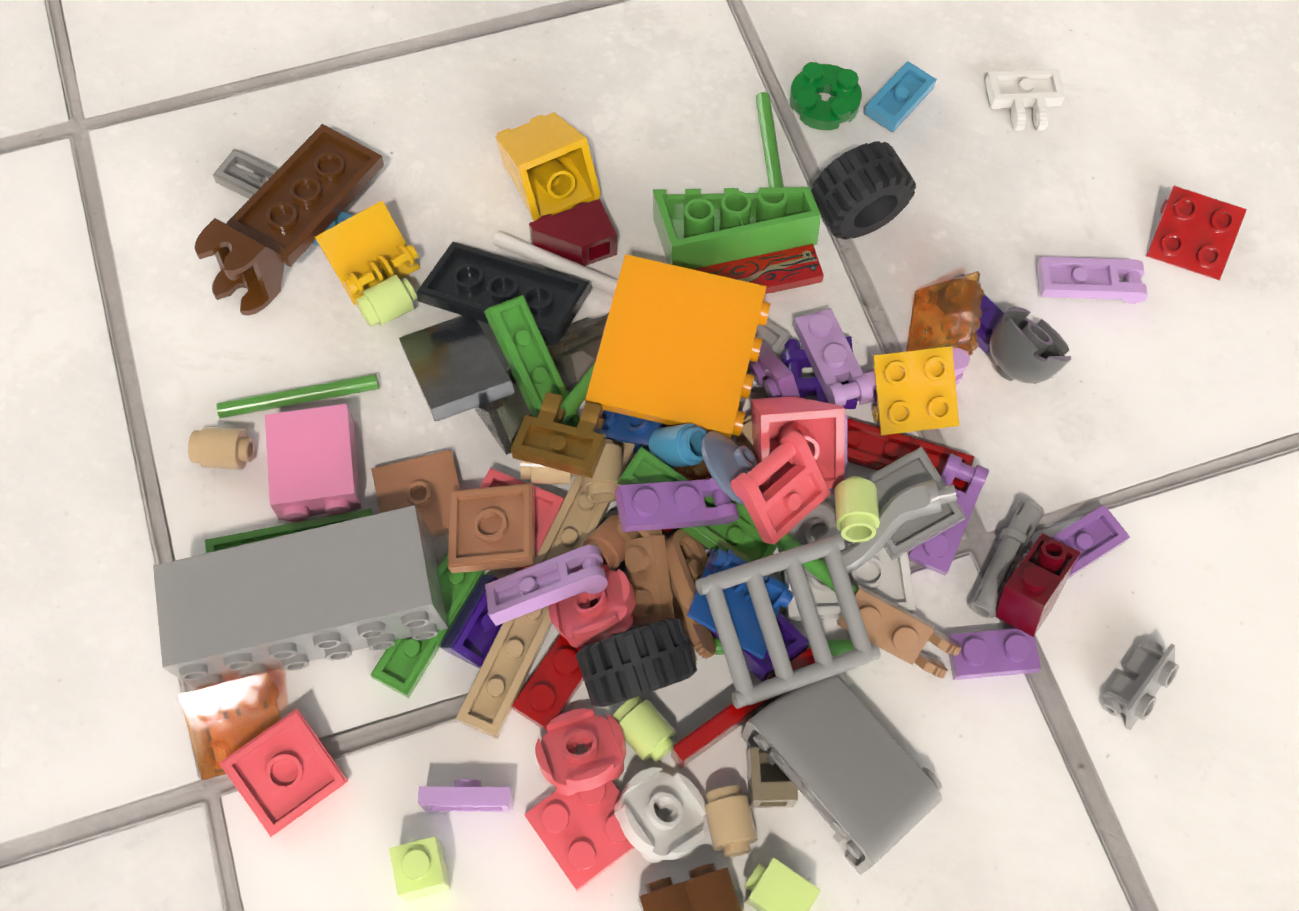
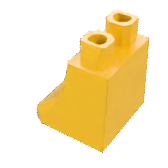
(549, 164)

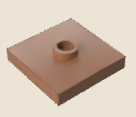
(421, 483)
(491, 528)

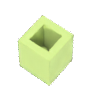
(419, 868)
(779, 889)

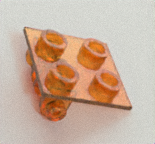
(947, 315)
(228, 718)

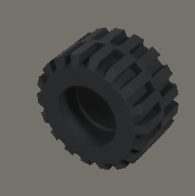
(863, 190)
(636, 662)

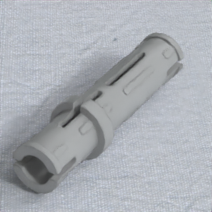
(1013, 544)

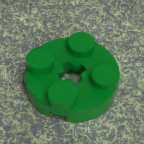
(828, 79)

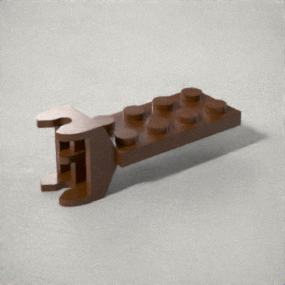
(286, 216)

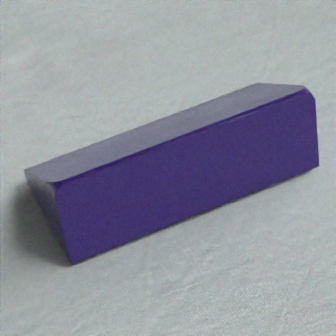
(473, 629)

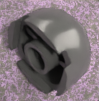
(1027, 349)

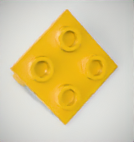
(367, 250)
(915, 391)

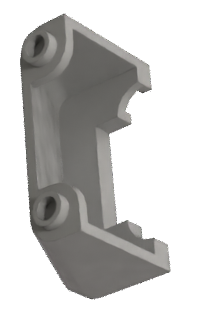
(845, 766)

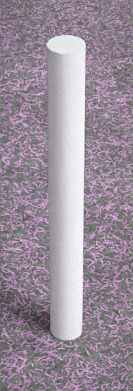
(555, 262)

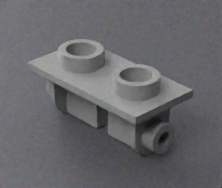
(1137, 697)

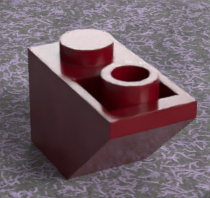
(577, 234)
(1036, 584)

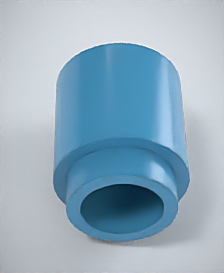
(677, 445)

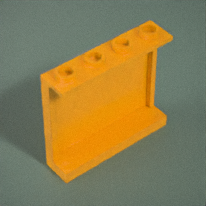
(678, 346)

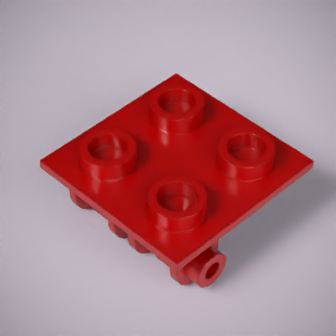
(1196, 232)

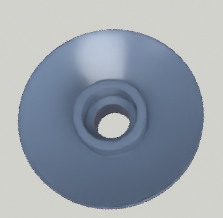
(726, 461)

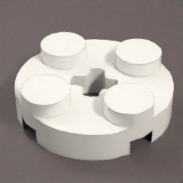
(647, 832)

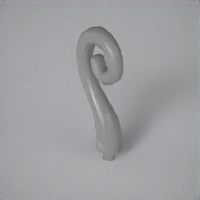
(908, 504)

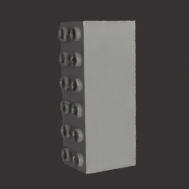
(299, 598)

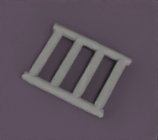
(825, 664)

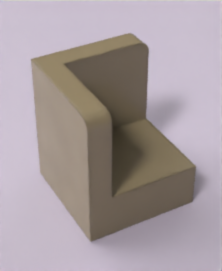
(767, 783)

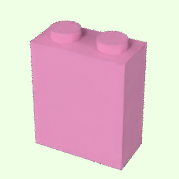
(312, 462)

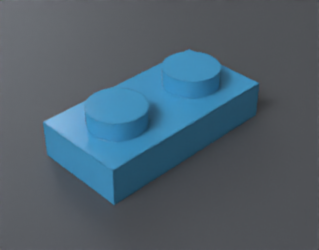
(900, 96)

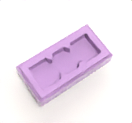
(465, 797)

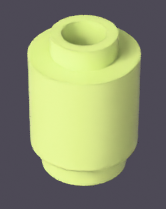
(386, 301)
(856, 509)
(645, 729)

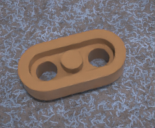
(686, 564)

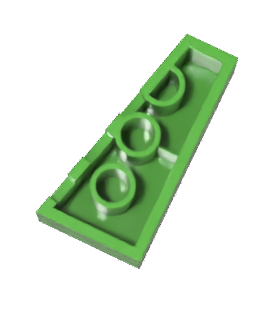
(733, 224)

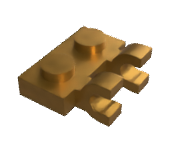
(561, 446)

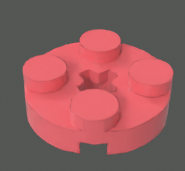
(601, 621)
(585, 771)

